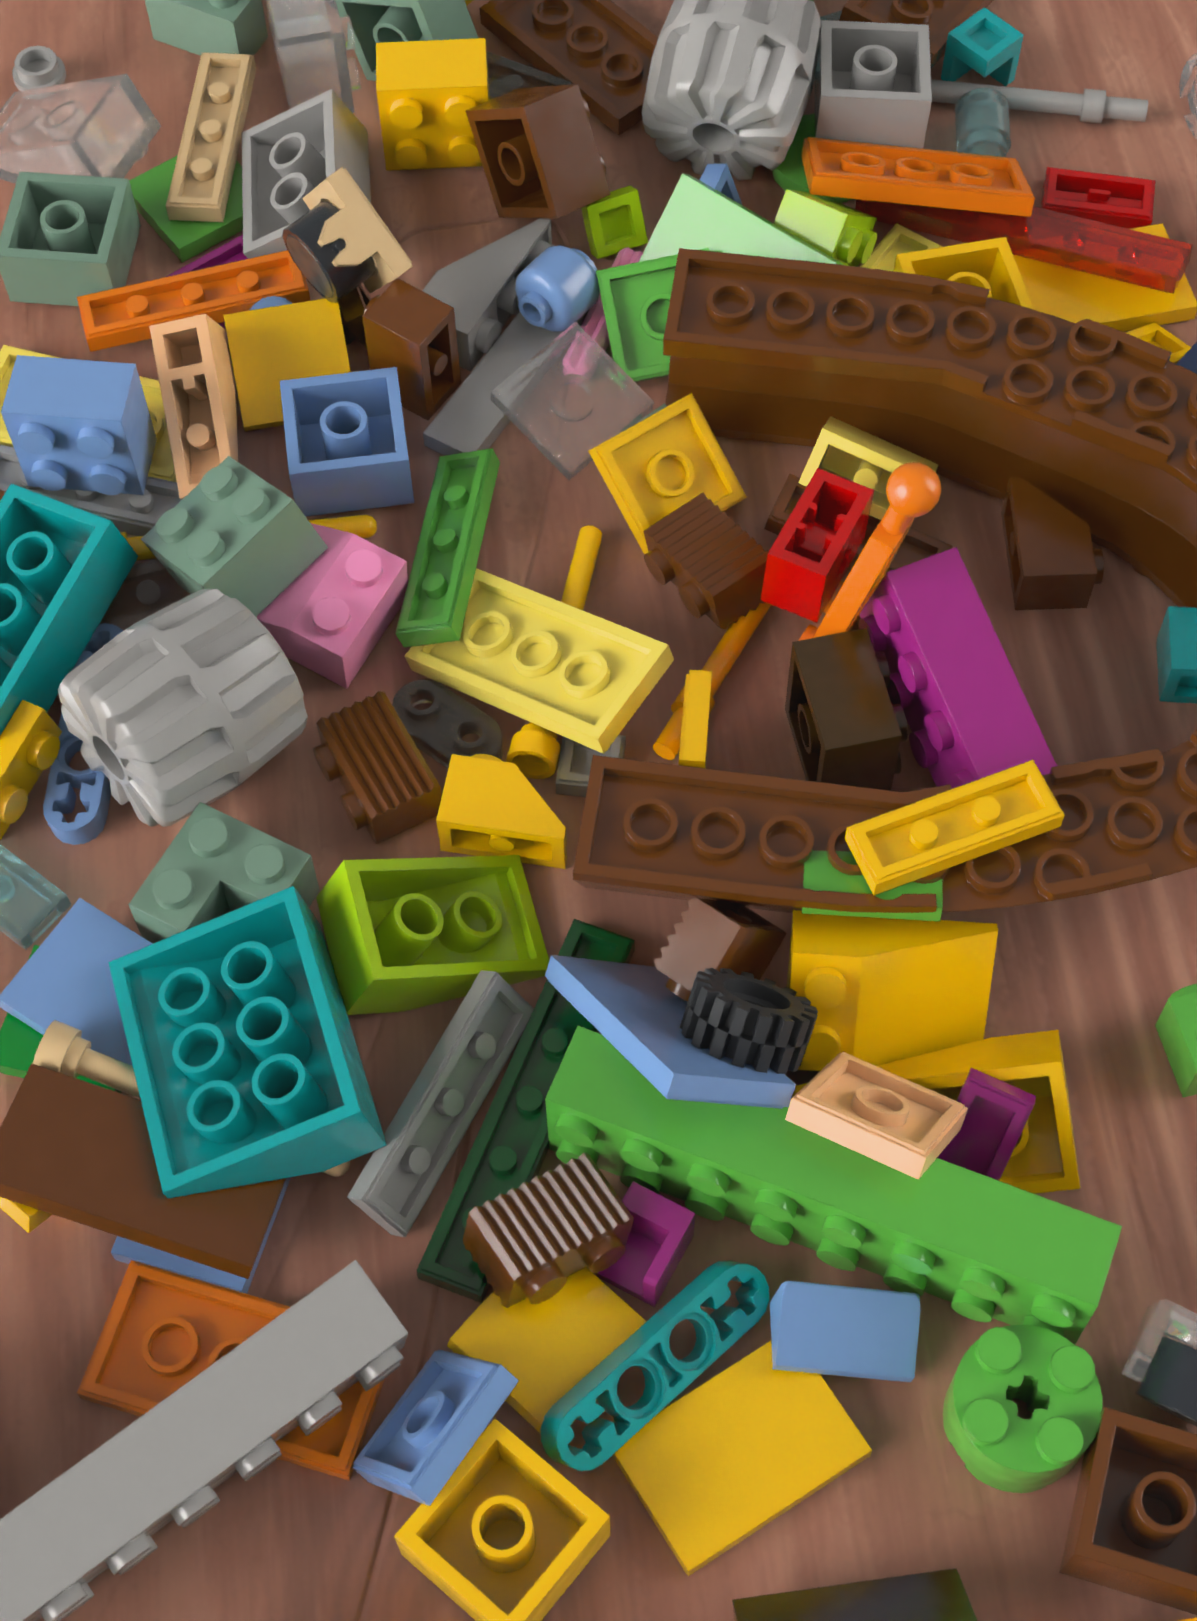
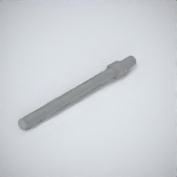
(1090, 106)

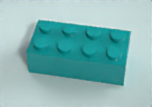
(54, 589)

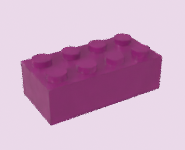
(951, 673)

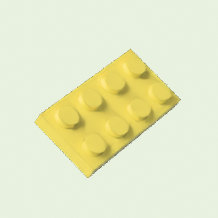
(546, 662)

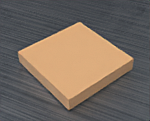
(877, 1114)

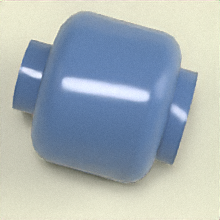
(557, 288)

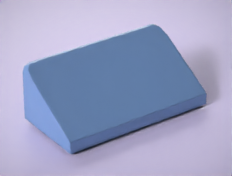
(845, 1331)

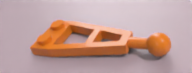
(912, 492)

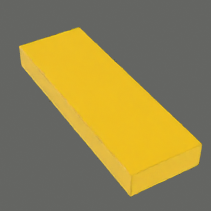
(953, 827)

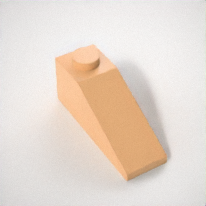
(196, 396)

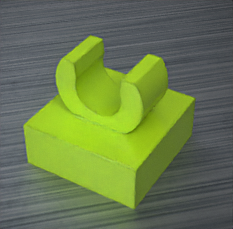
(615, 222)

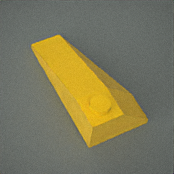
(1032, 1062)

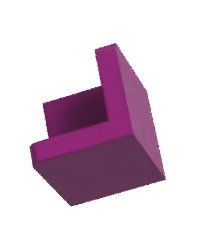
(653, 1247)

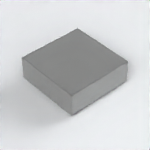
(576, 764)

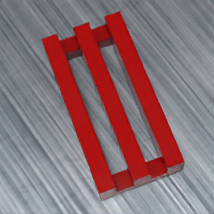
(1100, 196)

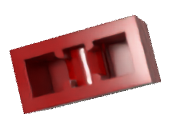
(816, 545)

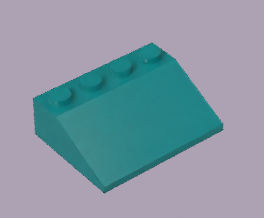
(244, 1050)

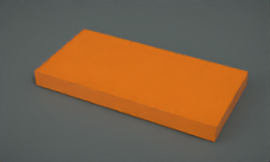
(916, 176)
(176, 1327)

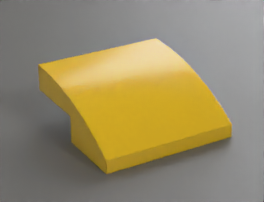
(548, 1342)

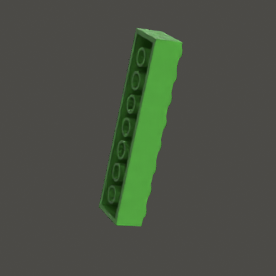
(942, 1235)

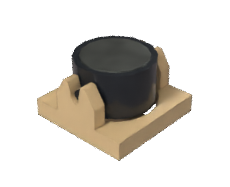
(343, 241)

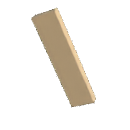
(211, 138)

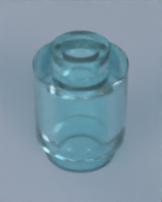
(983, 123)

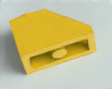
(497, 812)

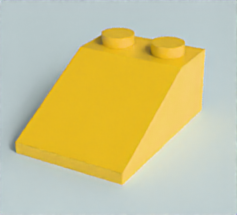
(890, 984)

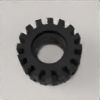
(748, 1020)

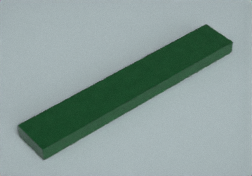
(515, 1127)

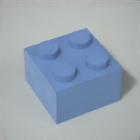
(79, 425)
(346, 441)

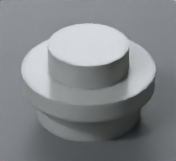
(38, 68)

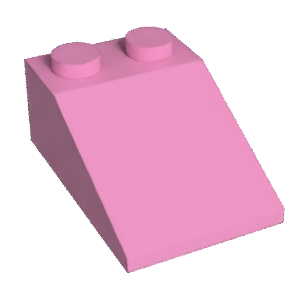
(338, 606)

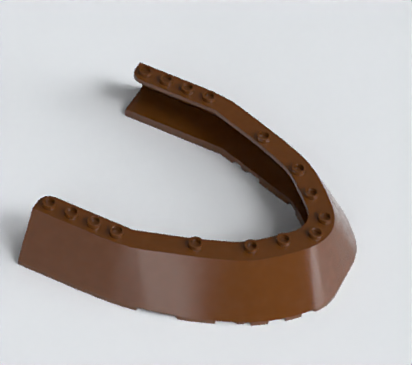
(986, 399)

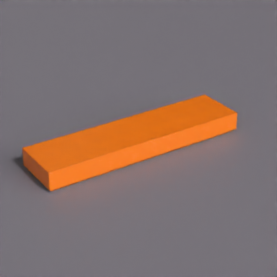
(126, 312)

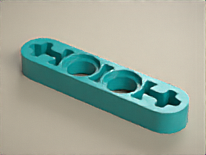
(651, 1353)

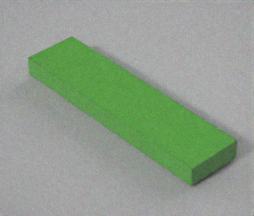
(448, 549)

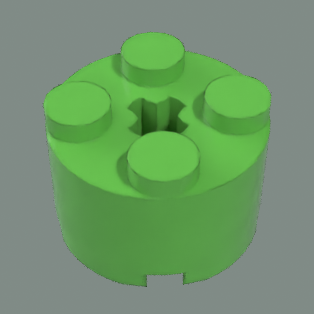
(1054, 1382)

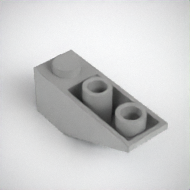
(484, 287)

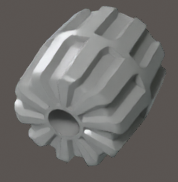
(731, 81)
(184, 706)

